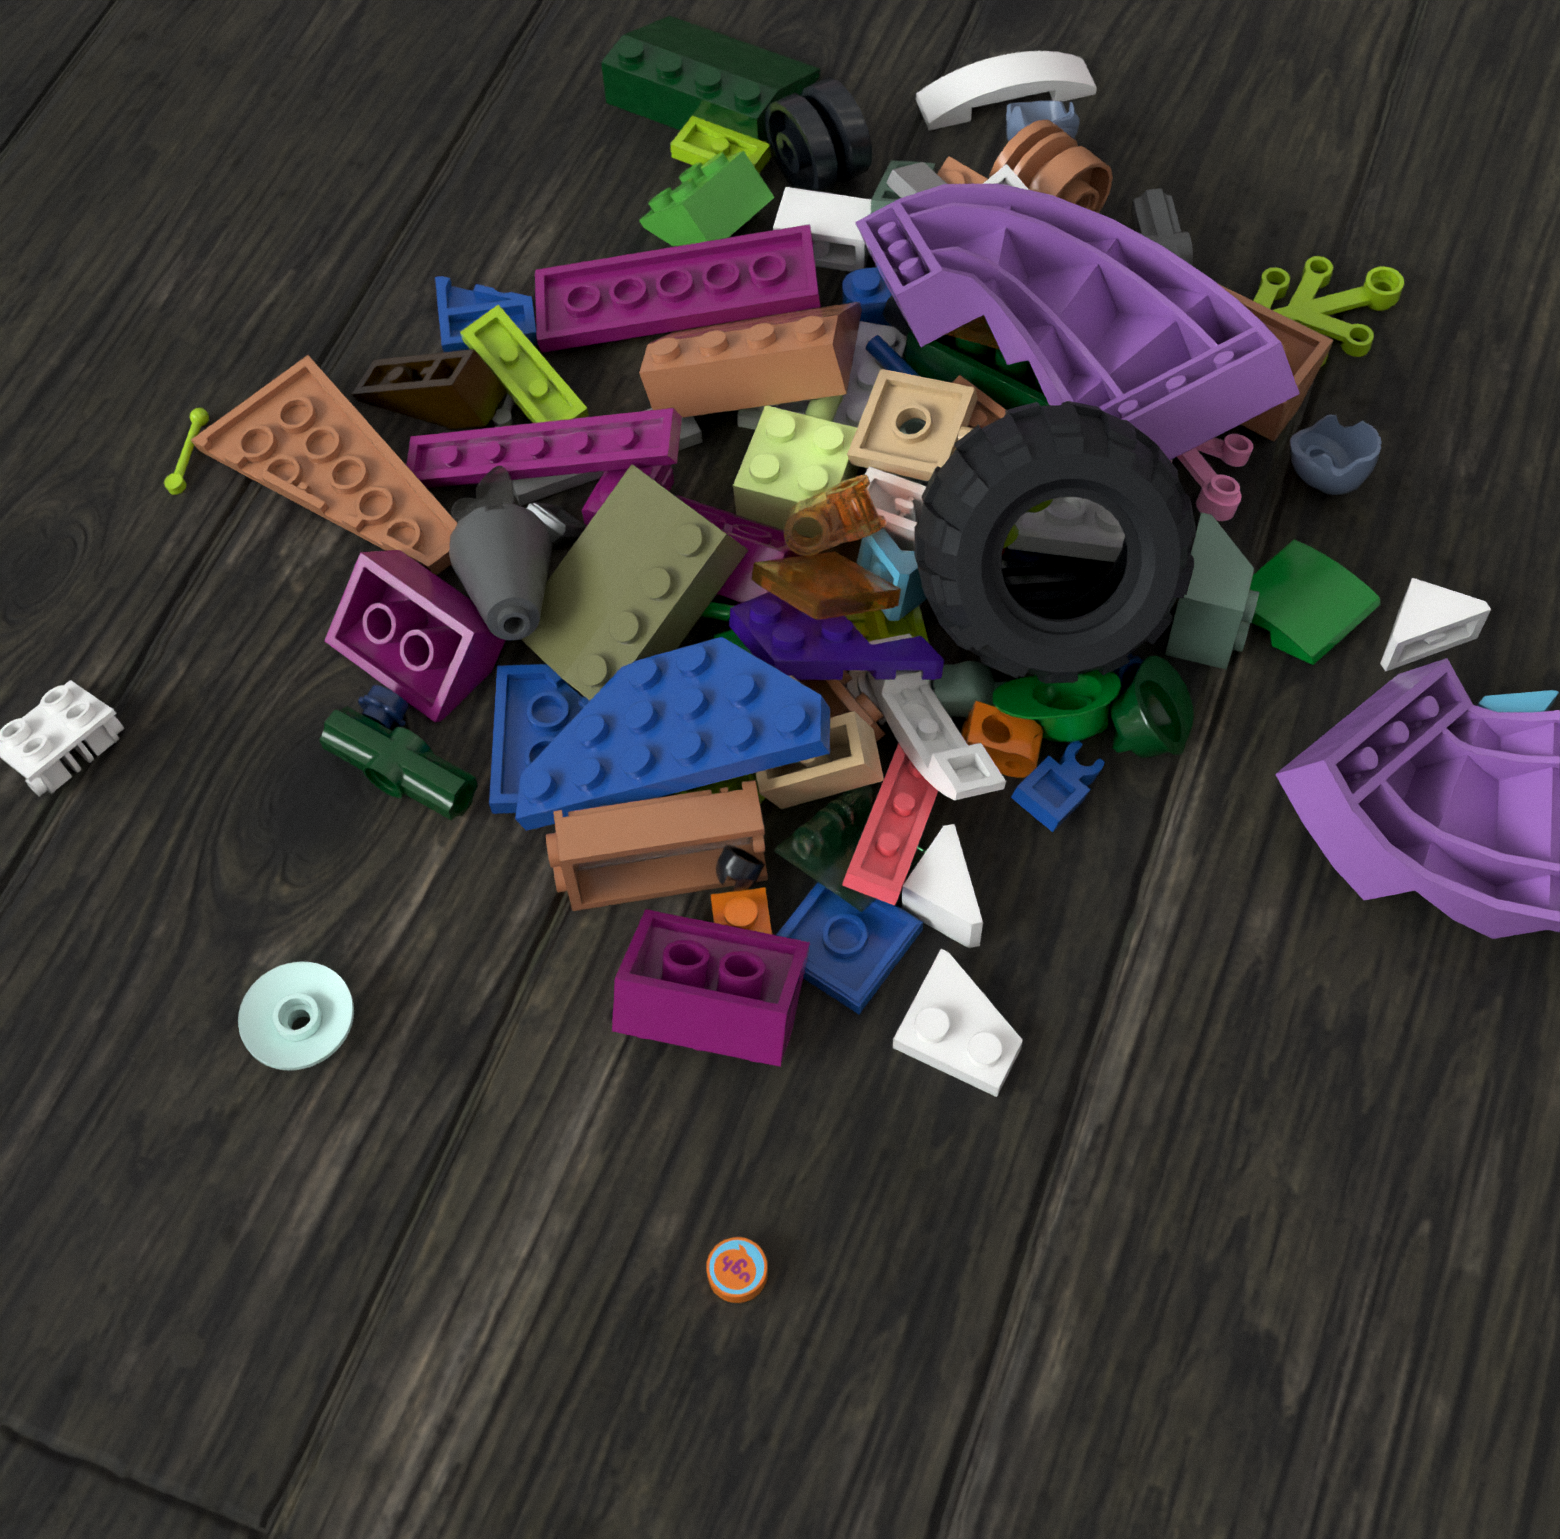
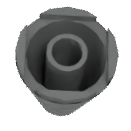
(503, 566)

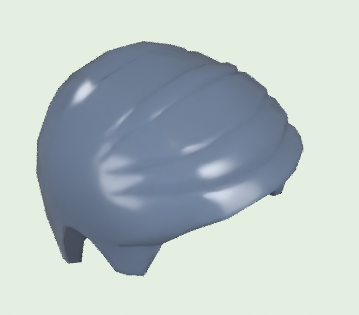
(1024, 113)
(1334, 455)

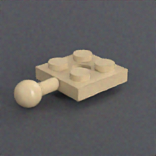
(896, 400)

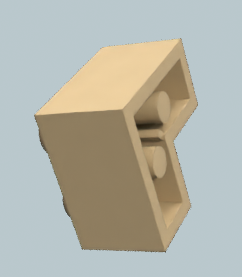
(849, 766)

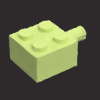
(792, 461)

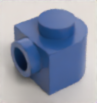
(870, 290)

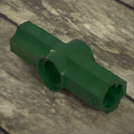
(398, 762)

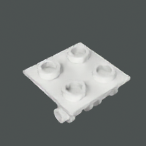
(53, 729)

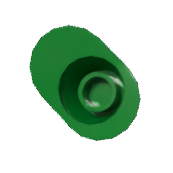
(1062, 709)

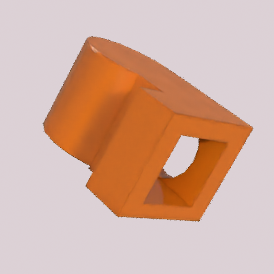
(1008, 740)

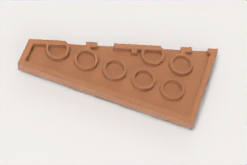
(325, 456)

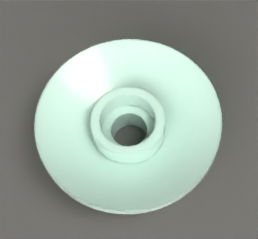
(282, 998)

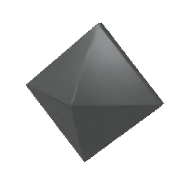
(560, 524)

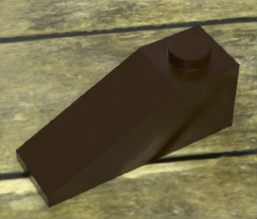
(437, 388)

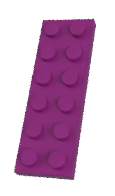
(676, 288)

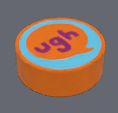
(737, 1270)

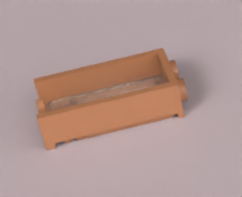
(653, 845)

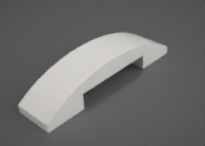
(1001, 79)
(931, 736)

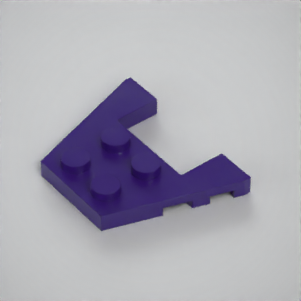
(826, 646)

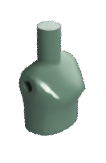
(964, 685)

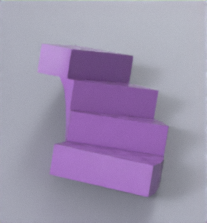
(1086, 304)
(1439, 802)

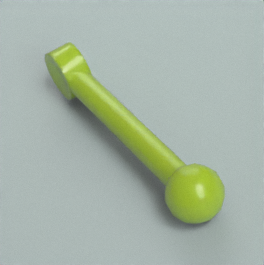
(175, 482)

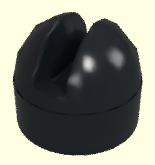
(739, 866)

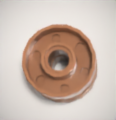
(1055, 165)

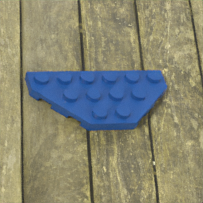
(675, 728)

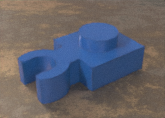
(1057, 788)

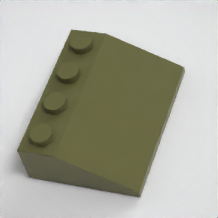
(630, 584)

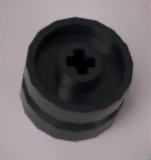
(819, 136)

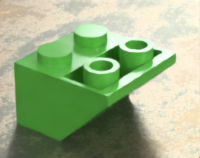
(709, 202)

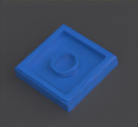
(850, 948)

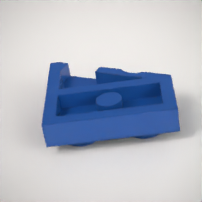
(462, 307)

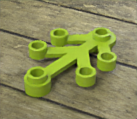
(1379, 292)

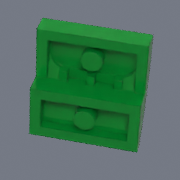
(1309, 601)

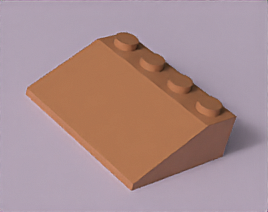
(753, 361)

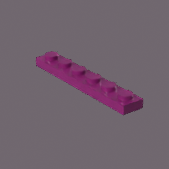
(547, 448)

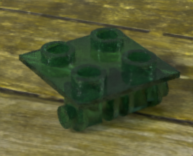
(829, 841)

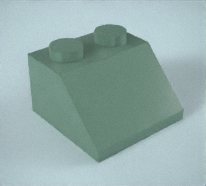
(1218, 601)

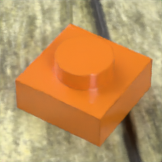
(742, 909)

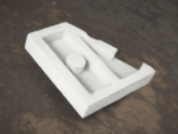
(958, 1029)

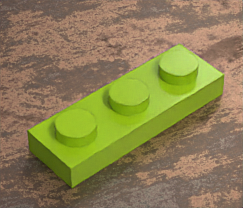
(522, 369)

